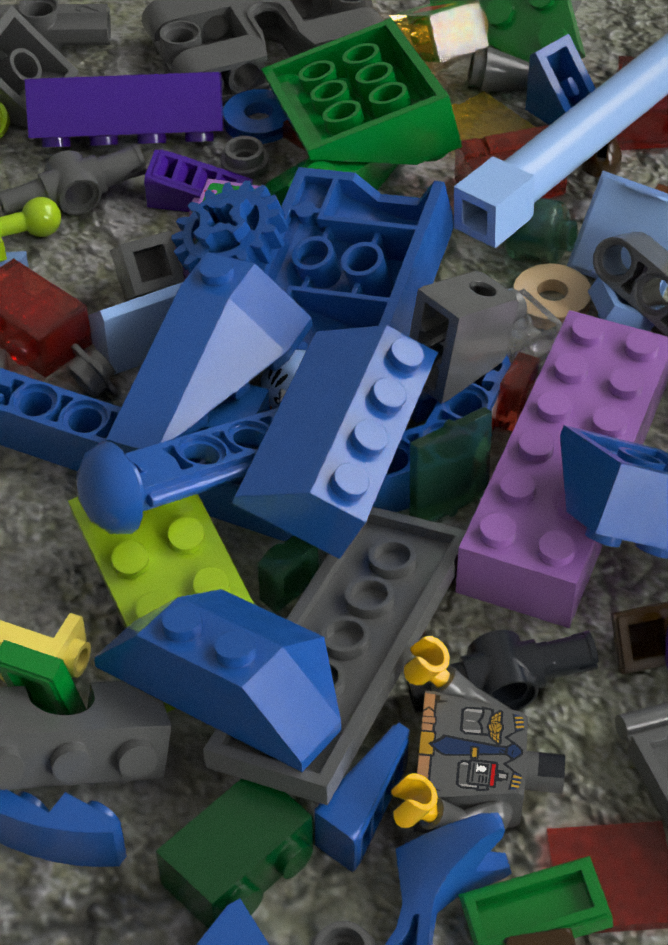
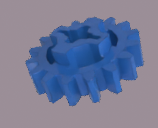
(232, 225)

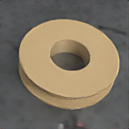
(559, 279)

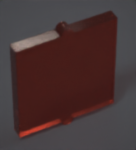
(629, 866)

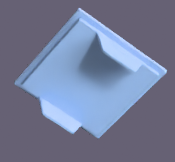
(618, 209)

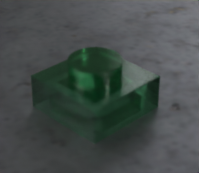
(286, 572)

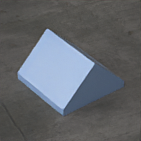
(128, 329)

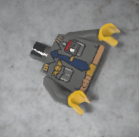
(468, 751)

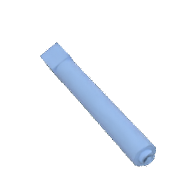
(502, 194)

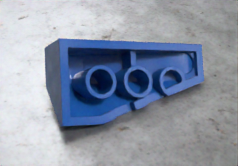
(212, 342)

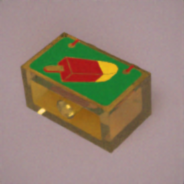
(444, 29)

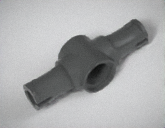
(76, 181)

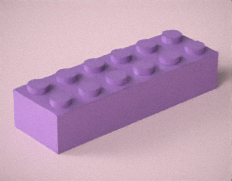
(521, 540)

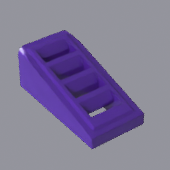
(176, 180)

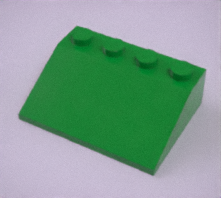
(365, 100)

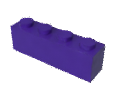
(124, 106)

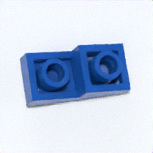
(68, 834)

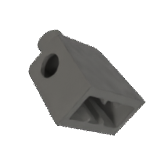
(468, 326)

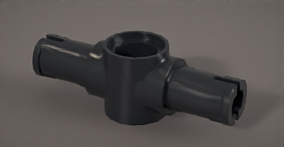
(517, 669)

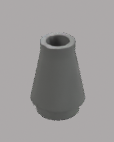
(497, 71)

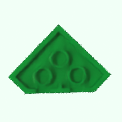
(529, 25)

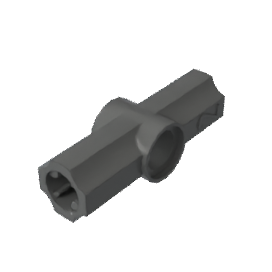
(67, 22)

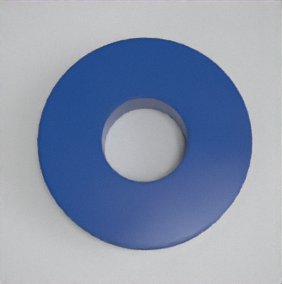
(253, 102)

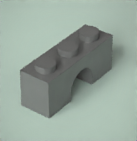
(114, 740)

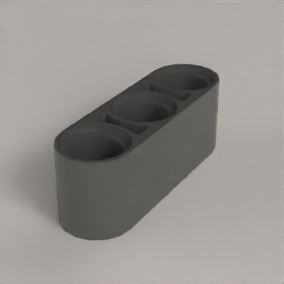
(642, 280)

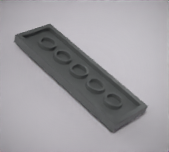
(370, 614)

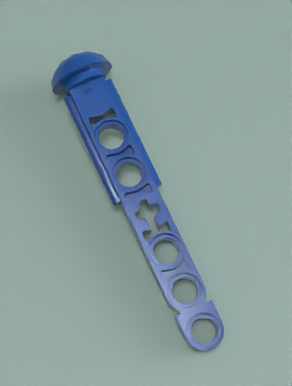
(122, 485)

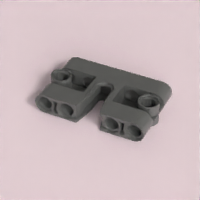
(237, 33)

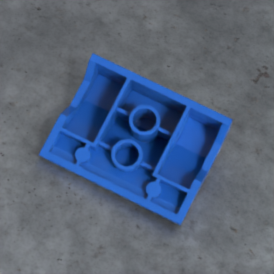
(358, 252)

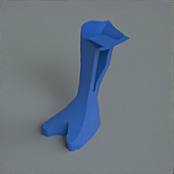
(441, 867)

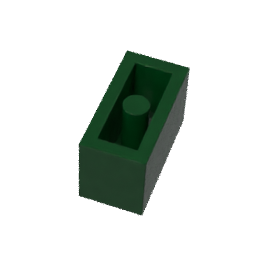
(236, 850)

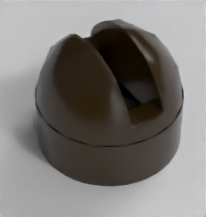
(612, 163)

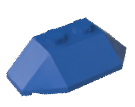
(234, 672)

